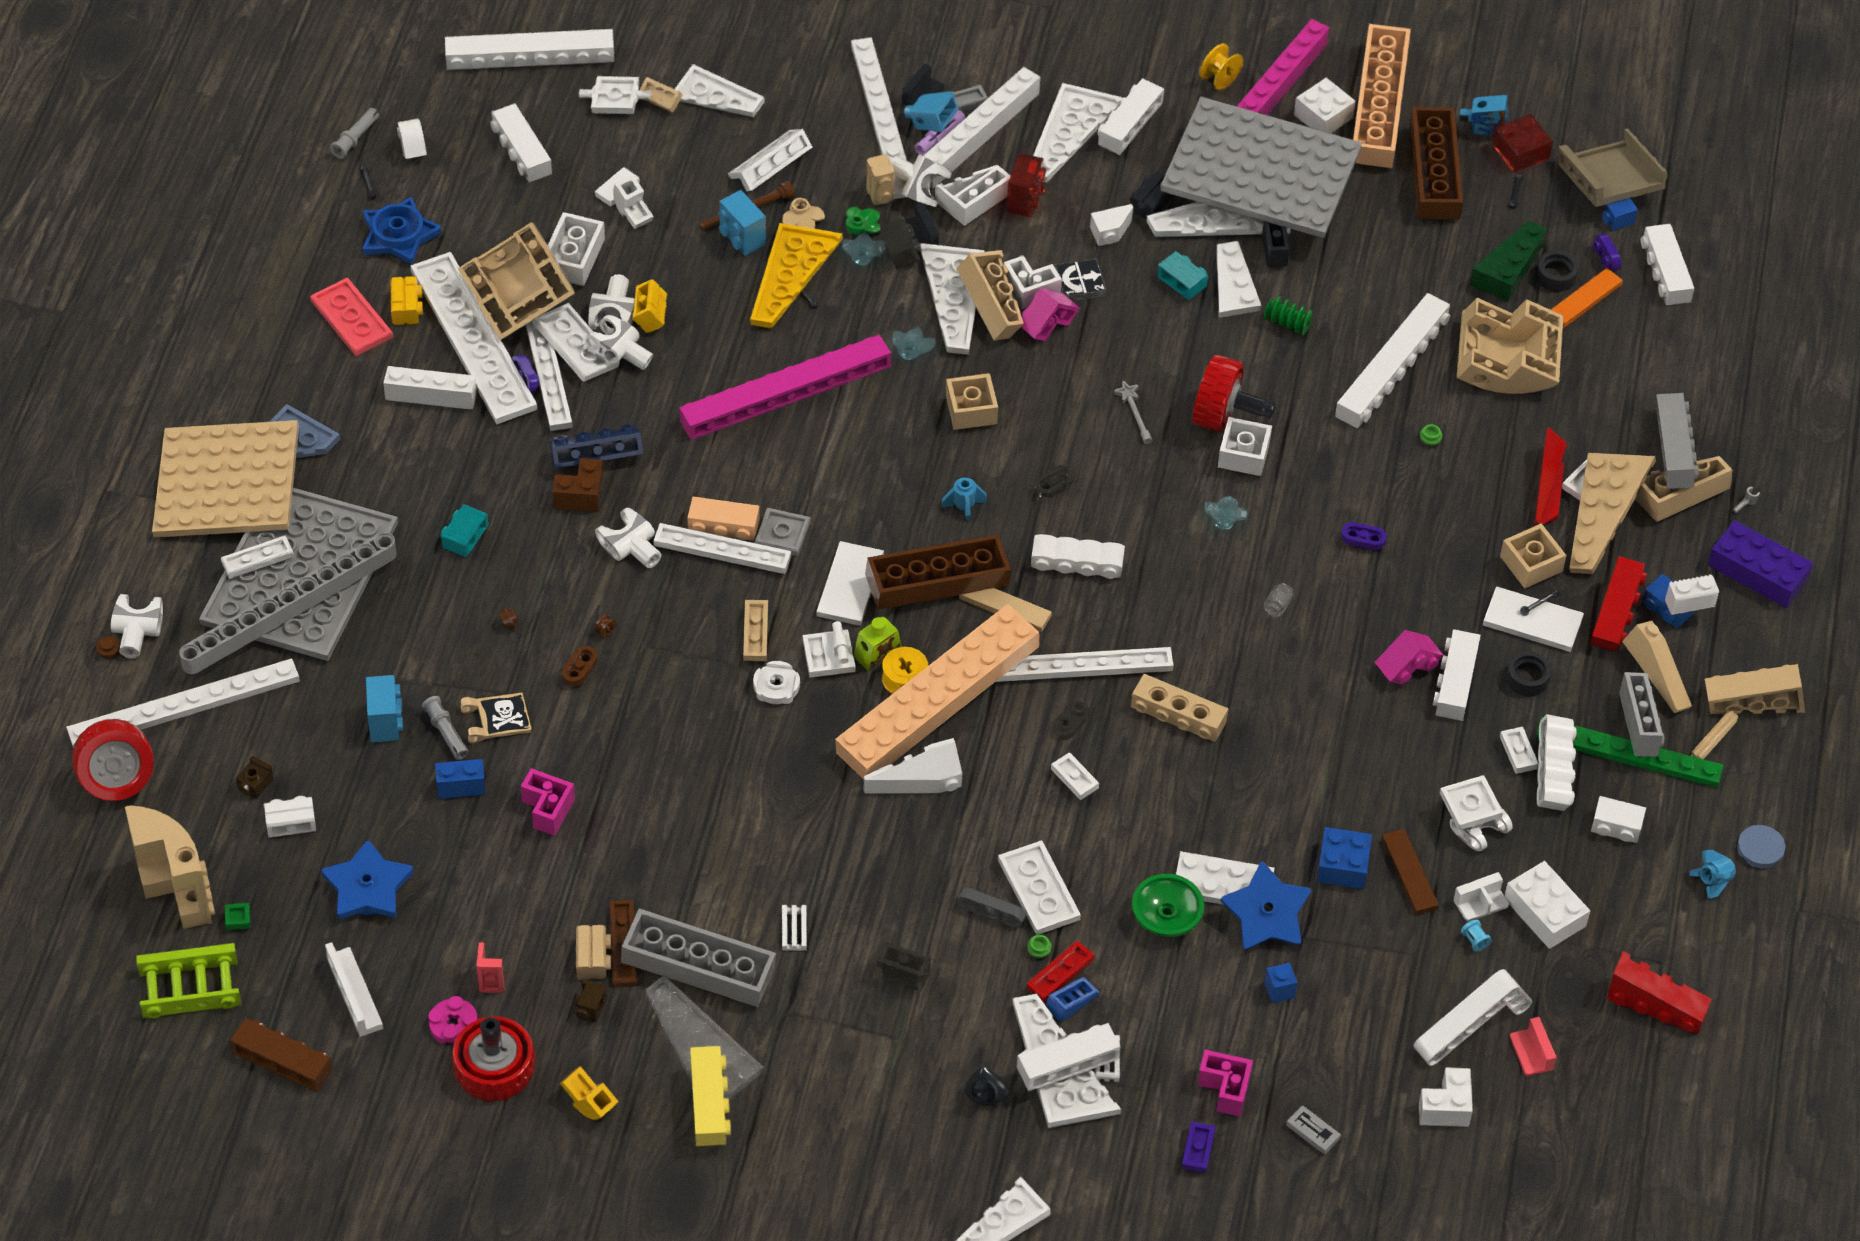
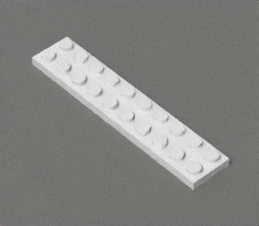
(474, 338)

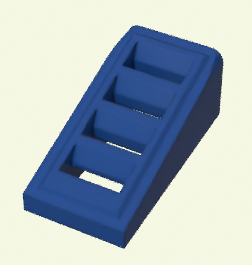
(1061, 1009)

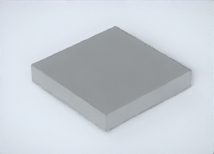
(783, 530)

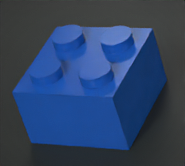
(1344, 858)

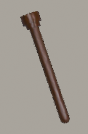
(785, 191)

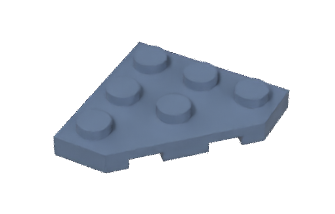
(312, 436)

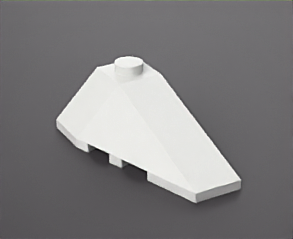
(928, 772)

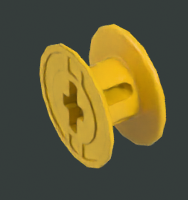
(1223, 68)
(901, 666)

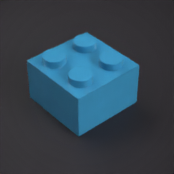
(742, 223)
(384, 708)

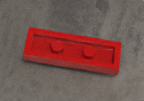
(1060, 971)

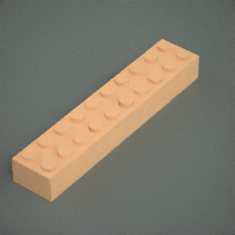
(938, 692)

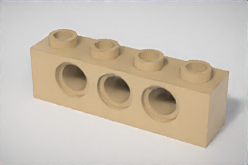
(1172, 698)

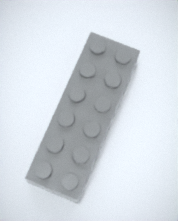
(698, 957)

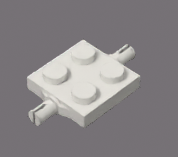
(615, 95)

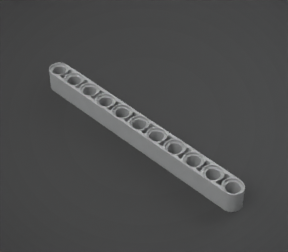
(287, 603)

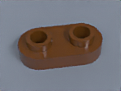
(579, 668)

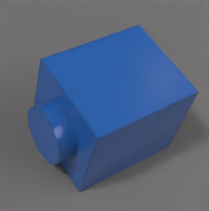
(1619, 214)
(1280, 982)

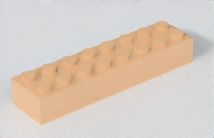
(1381, 94)

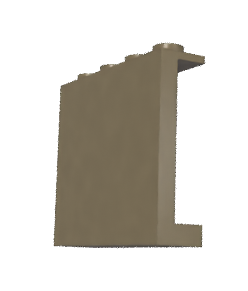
(1613, 170)

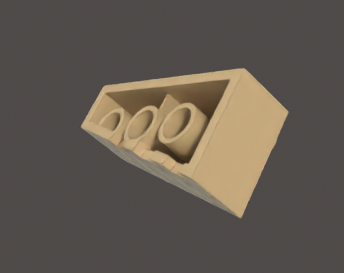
(991, 293)
(1662, 502)
(1756, 691)

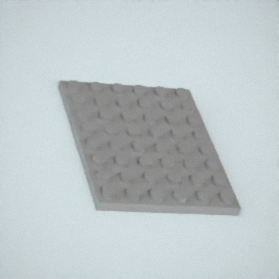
(1261, 167)
(317, 534)

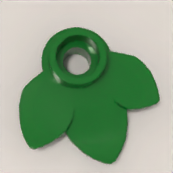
(860, 221)

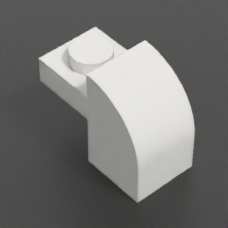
(411, 138)
(629, 201)

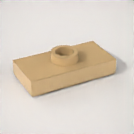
(661, 94)

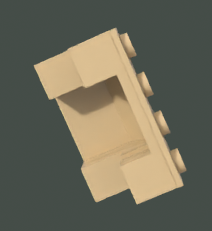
(516, 281)
(1508, 349)
(170, 864)

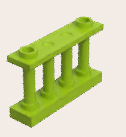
(185, 960)

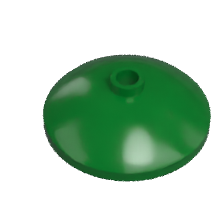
(1168, 895)

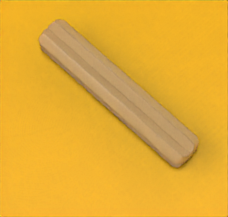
(1715, 735)

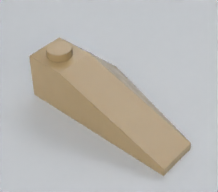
(1655, 659)

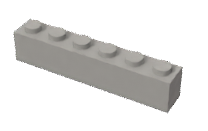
(1676, 441)

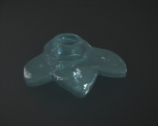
(863, 248)
(912, 343)
(1225, 512)

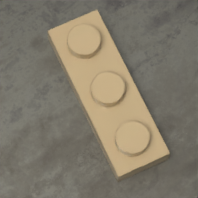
(755, 630)

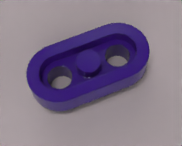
(1607, 252)
(527, 373)
(1363, 536)

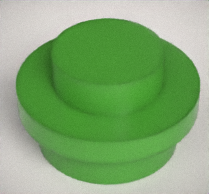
(1431, 435)
(1039, 946)

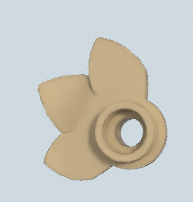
(803, 214)

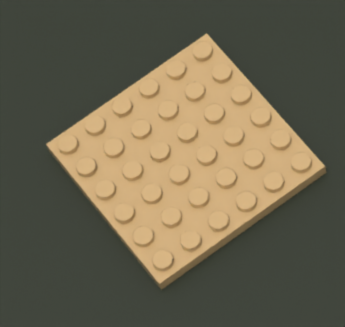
(226, 479)

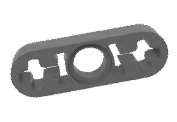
(991, 907)

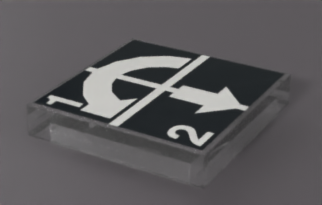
(1081, 279)

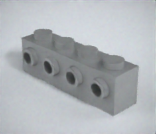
(1641, 714)

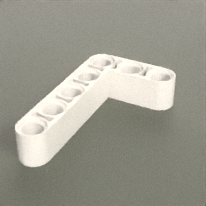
(1471, 1014)

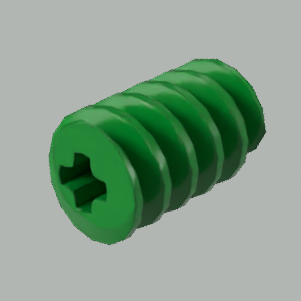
(1288, 315)

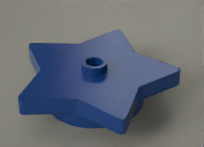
(398, 230)
(367, 883)
(1255, 921)

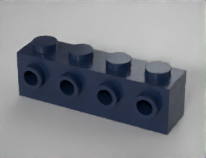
(601, 445)

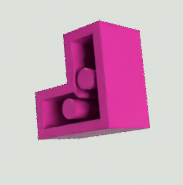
(1046, 311)
(1406, 655)
(550, 797)
(1229, 1076)

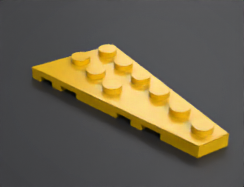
(791, 265)

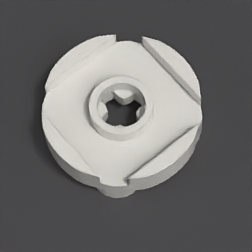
(780, 693)

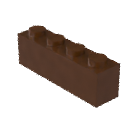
(281, 1054)

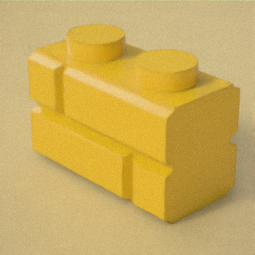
(404, 300)
(649, 306)

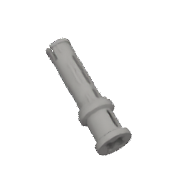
(349, 138)
(441, 720)

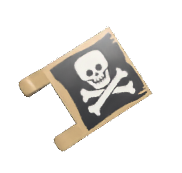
(499, 716)

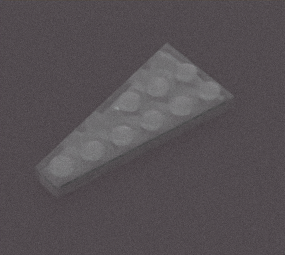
(690, 1027)

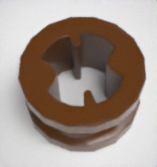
(605, 626)

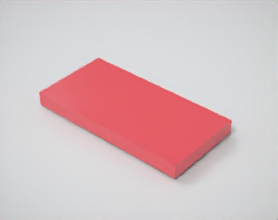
(351, 316)

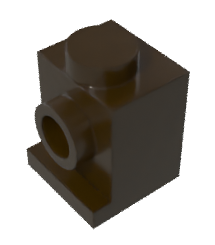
(254, 778)
(590, 1001)

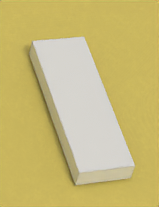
(257, 557)

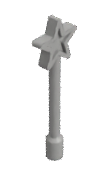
(1128, 393)

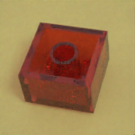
(1522, 143)
(1026, 185)

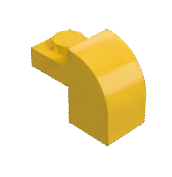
(589, 1098)

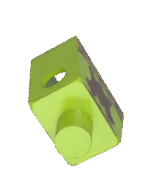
(876, 642)

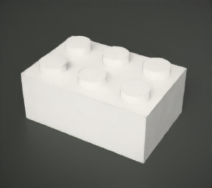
(577, 245)
(1547, 904)

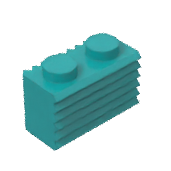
(1182, 275)
(464, 530)

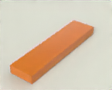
(1587, 296)

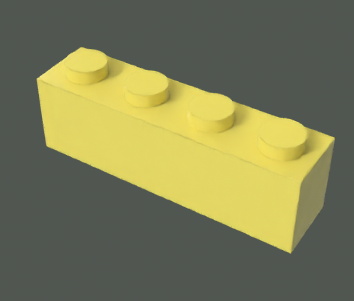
(708, 1096)

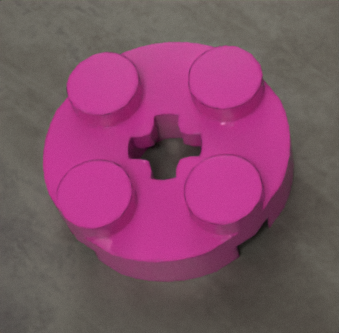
(446, 1010)

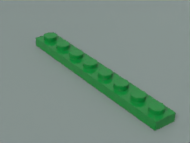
(1667, 762)

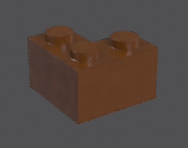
(580, 491)

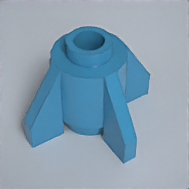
(964, 496)
(1716, 871)

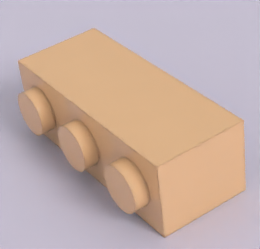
(723, 518)

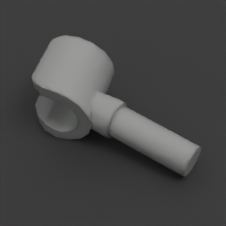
(1748, 499)

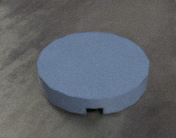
(1761, 846)

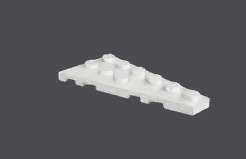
(1071, 123)
(1202, 220)

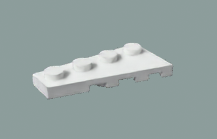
(715, 92)
(1234, 281)
(1010, 1216)

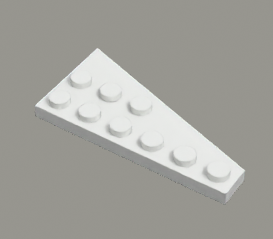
(950, 296)
(1071, 1098)

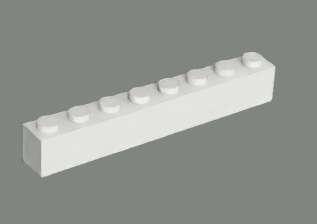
(529, 49)
(985, 121)
(1393, 361)

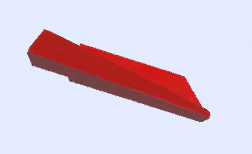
(1550, 479)

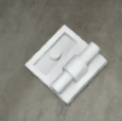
(829, 652)

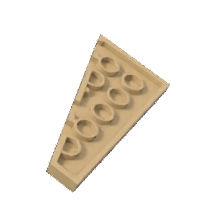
(1605, 499)

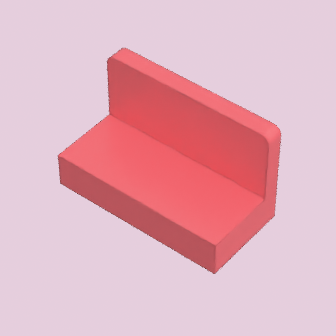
(489, 973)
(1533, 1048)

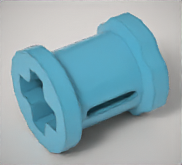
(1476, 935)

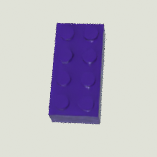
(1760, 564)

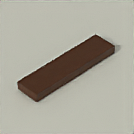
(1410, 872)
(620, 921)

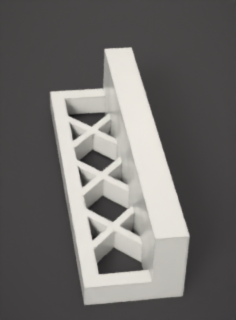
(771, 159)
(354, 990)

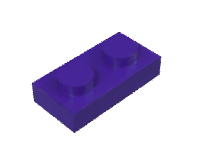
(1198, 1147)

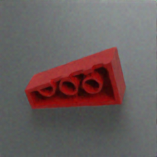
(1618, 604)
(1657, 995)

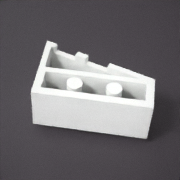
(973, 195)

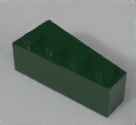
(1509, 263)

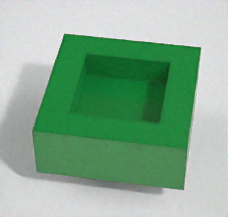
(237, 916)

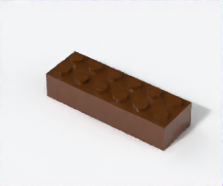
(1436, 163)
(937, 571)

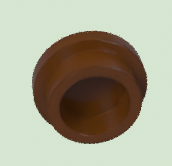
(509, 617)
(108, 647)

